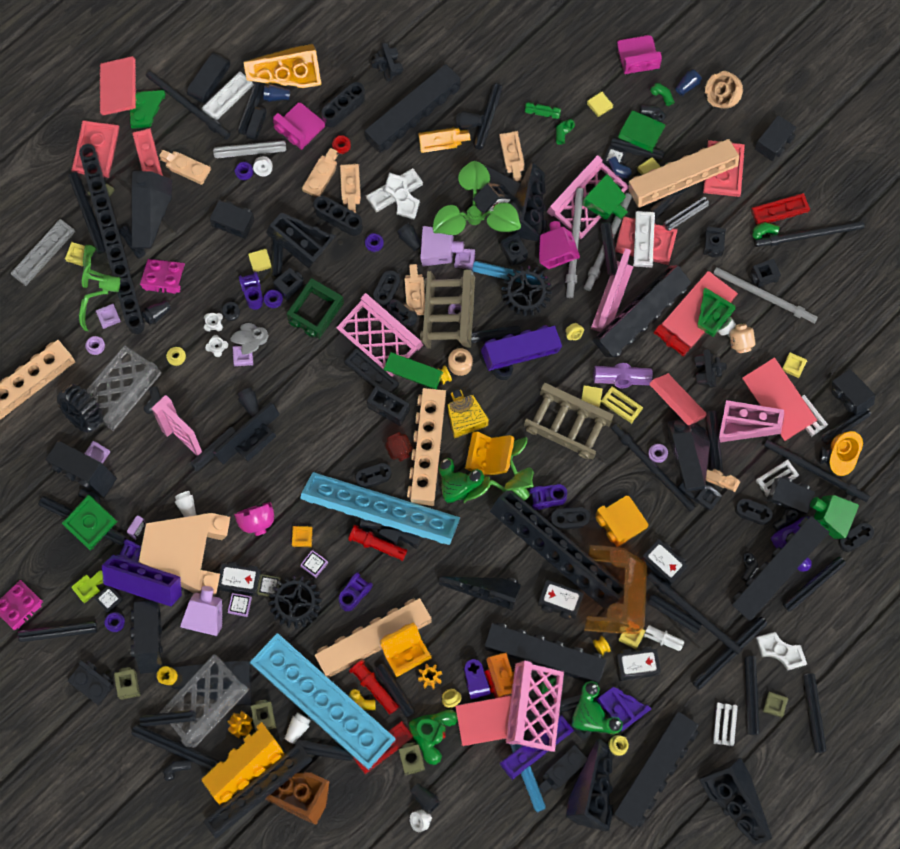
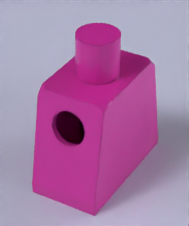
(557, 246)

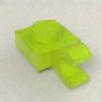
(87, 587)

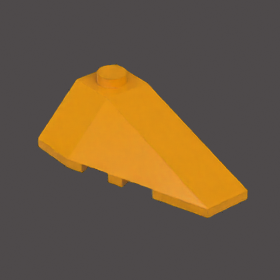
(288, 67)

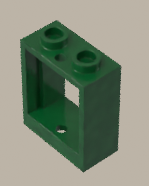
(326, 294)

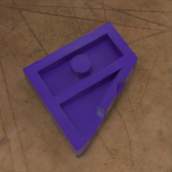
(622, 706)

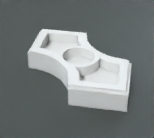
(405, 202)
(789, 655)

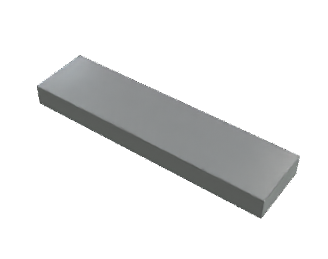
(42, 252)

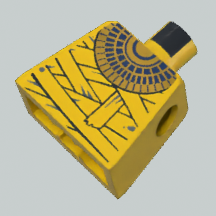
(465, 414)

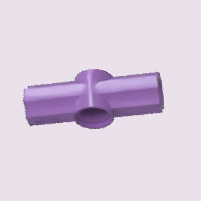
(622, 375)

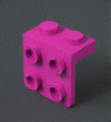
(638, 54)
(298, 125)

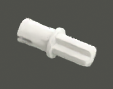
(664, 638)

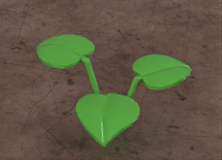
(452, 222)
(106, 282)
(517, 484)

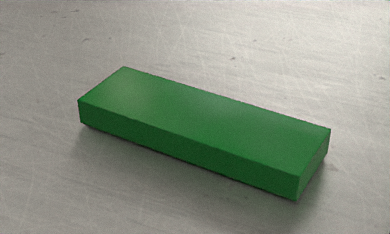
(413, 371)

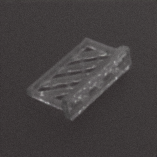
(132, 393)
(217, 710)

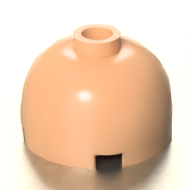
(724, 90)

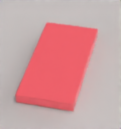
(686, 315)
(775, 390)

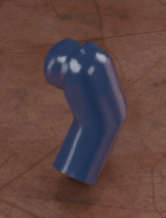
(618, 169)

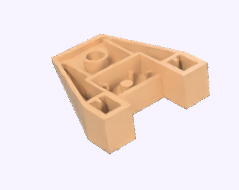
(179, 548)

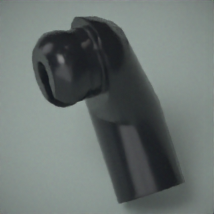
(653, 111)

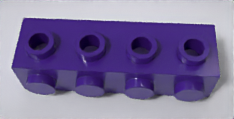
(521, 347)
(141, 580)

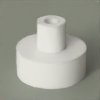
(262, 166)
(727, 327)
(420, 820)

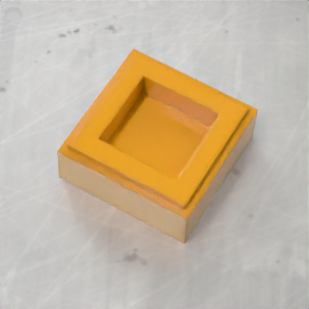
(302, 536)

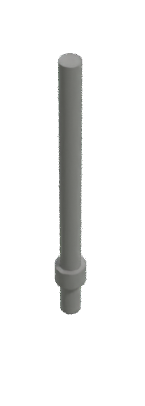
(594, 271)
(571, 277)
(798, 311)

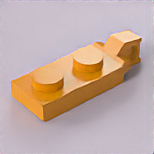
(442, 139)

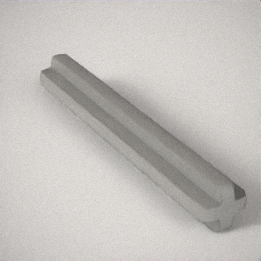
(249, 149)

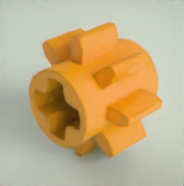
(426, 680)
(240, 724)

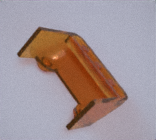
(625, 617)

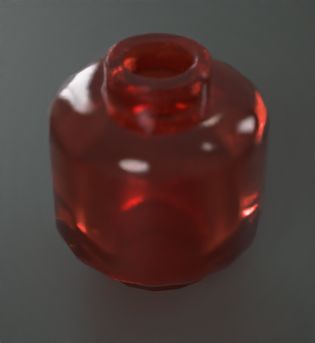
(398, 446)

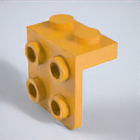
(489, 453)
(621, 520)
(404, 649)

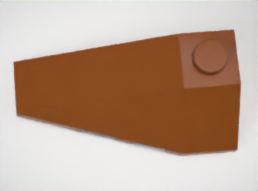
(302, 796)

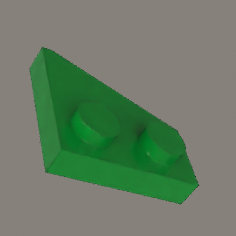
(146, 108)
(713, 312)

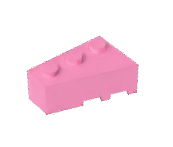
(749, 421)

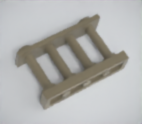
(464, 317)
(583, 410)

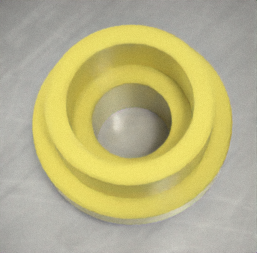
(574, 331)
(176, 361)
(451, 698)
(623, 743)

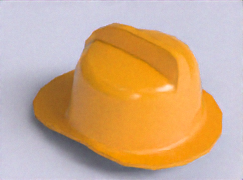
(845, 452)

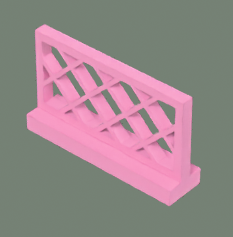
(570, 193)
(613, 294)
(386, 320)
(170, 422)
(519, 707)

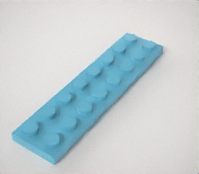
(380, 508)
(323, 701)

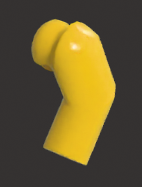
(359, 700)

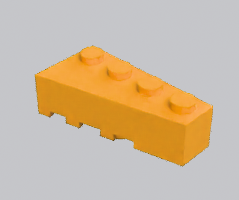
(243, 765)

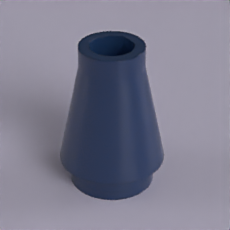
(688, 82)
(275, 93)

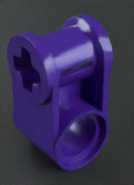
(251, 287)
(546, 496)
(130, 551)
(356, 589)
(476, 683)

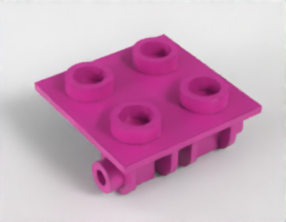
(162, 275)
(18, 604)

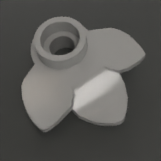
(250, 337)

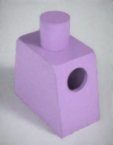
(438, 247)
(204, 612)

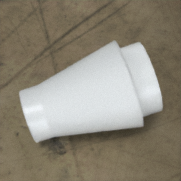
(185, 504)
(297, 727)

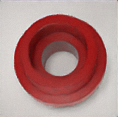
(341, 140)

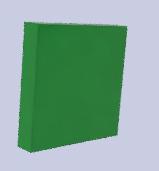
(641, 131)
(89, 522)

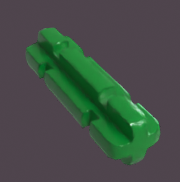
(542, 110)

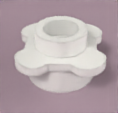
(213, 317)
(216, 340)

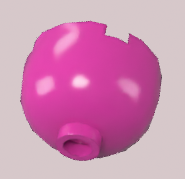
(256, 518)

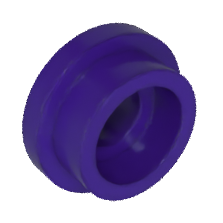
(244, 166)
(374, 237)
(273, 294)
(114, 616)

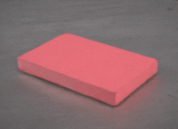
(117, 86)
(104, 140)
(727, 182)
(662, 245)
(678, 399)
(483, 720)

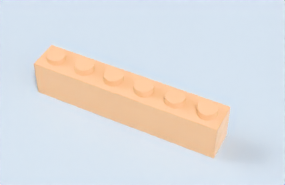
(683, 173)
(367, 640)

